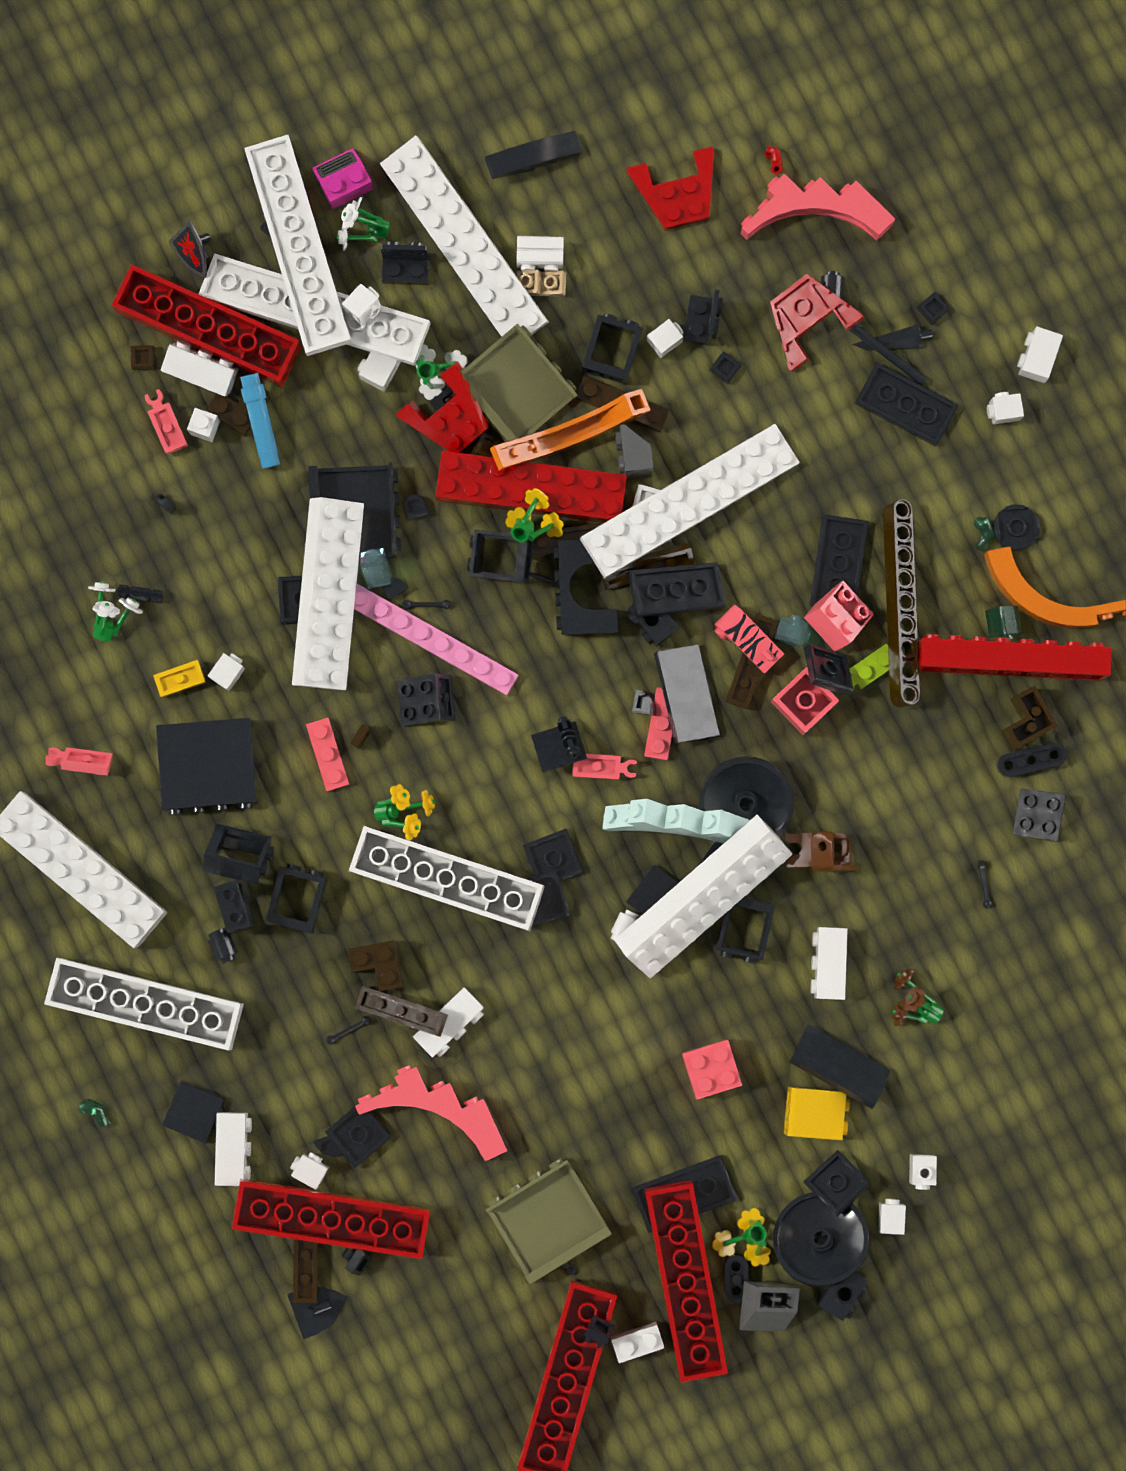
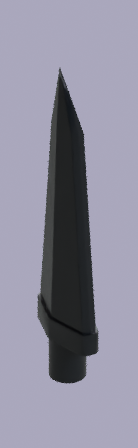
(904, 338)

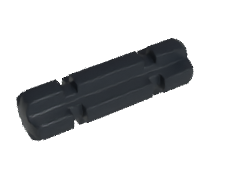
(140, 593)

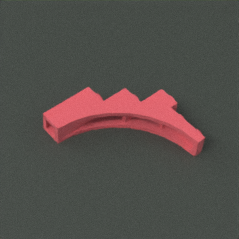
(818, 198)
(411, 1091)

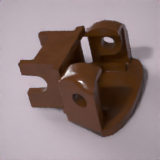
(822, 861)

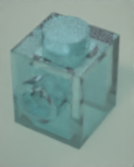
(375, 568)
(792, 631)

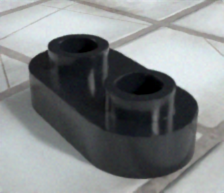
(735, 1277)

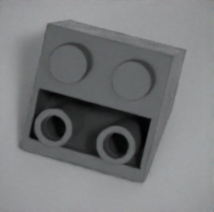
(635, 454)
(768, 1306)

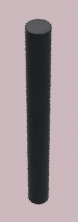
(888, 354)

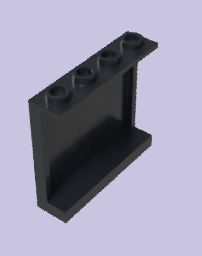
(369, 486)
(206, 765)

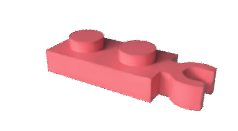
(166, 424)
(80, 760)
(602, 767)

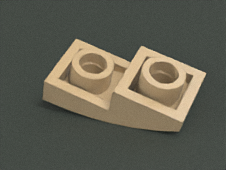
(543, 283)

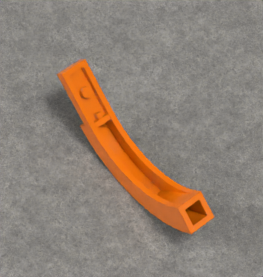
(571, 433)
(1021, 594)

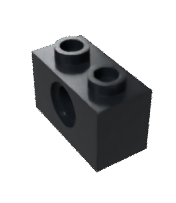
(654, 634)
(843, 1307)

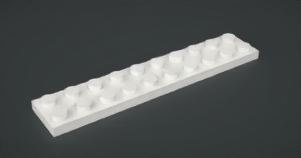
(462, 239)
(297, 245)
(266, 296)
(689, 501)

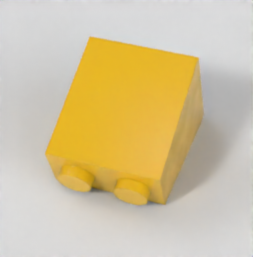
(816, 1113)

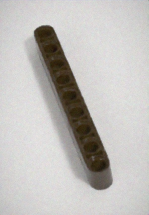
(907, 594)

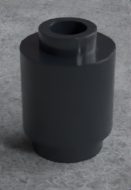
(833, 282)
(222, 945)

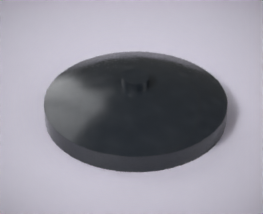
(747, 789)
(817, 1244)

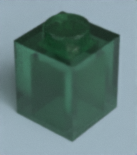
(1003, 622)

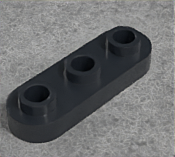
(1040, 754)

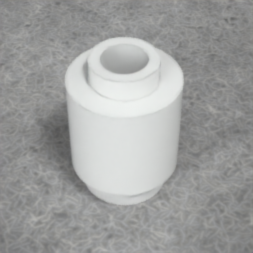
(623, 922)

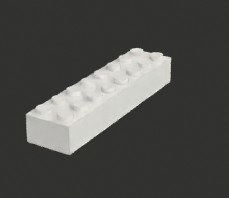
(327, 593)
(79, 870)
(447, 878)
(703, 896)
(144, 1004)

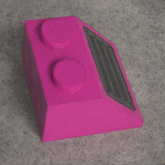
(343, 178)

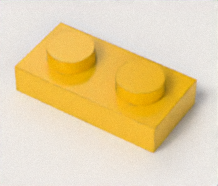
(179, 678)

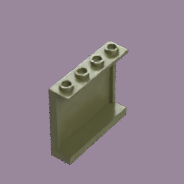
(517, 385)
(548, 1220)

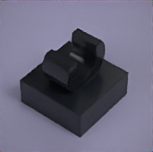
(357, 1260)
(599, 1331)

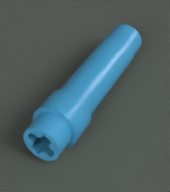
(254, 396)

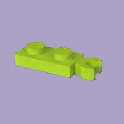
(870, 668)

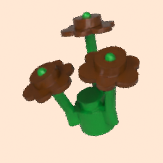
(915, 998)

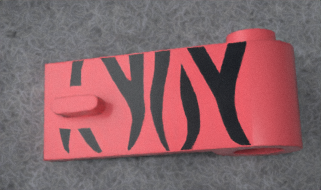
(748, 638)

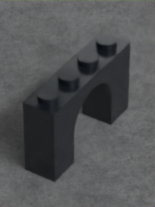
(574, 618)

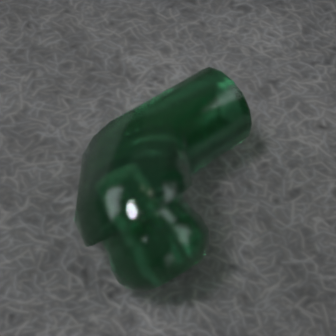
(986, 531)
(95, 1109)

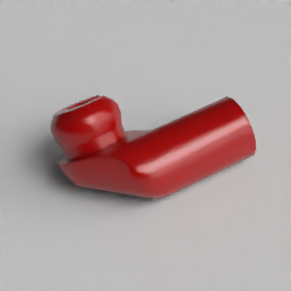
(776, 159)

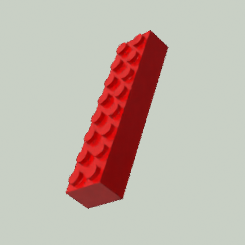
(206, 325)
(571, 491)
(1014, 658)
(330, 1218)
(686, 1281)
(566, 1381)

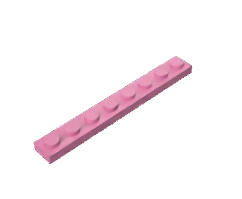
(434, 640)

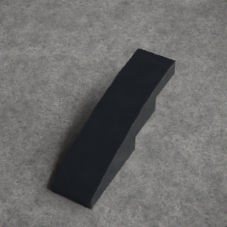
(533, 154)

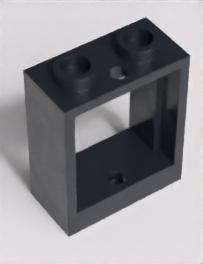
(606, 371)
(523, 560)
(239, 840)
(294, 870)
(231, 902)
(750, 957)

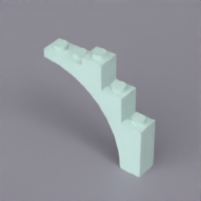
(674, 819)

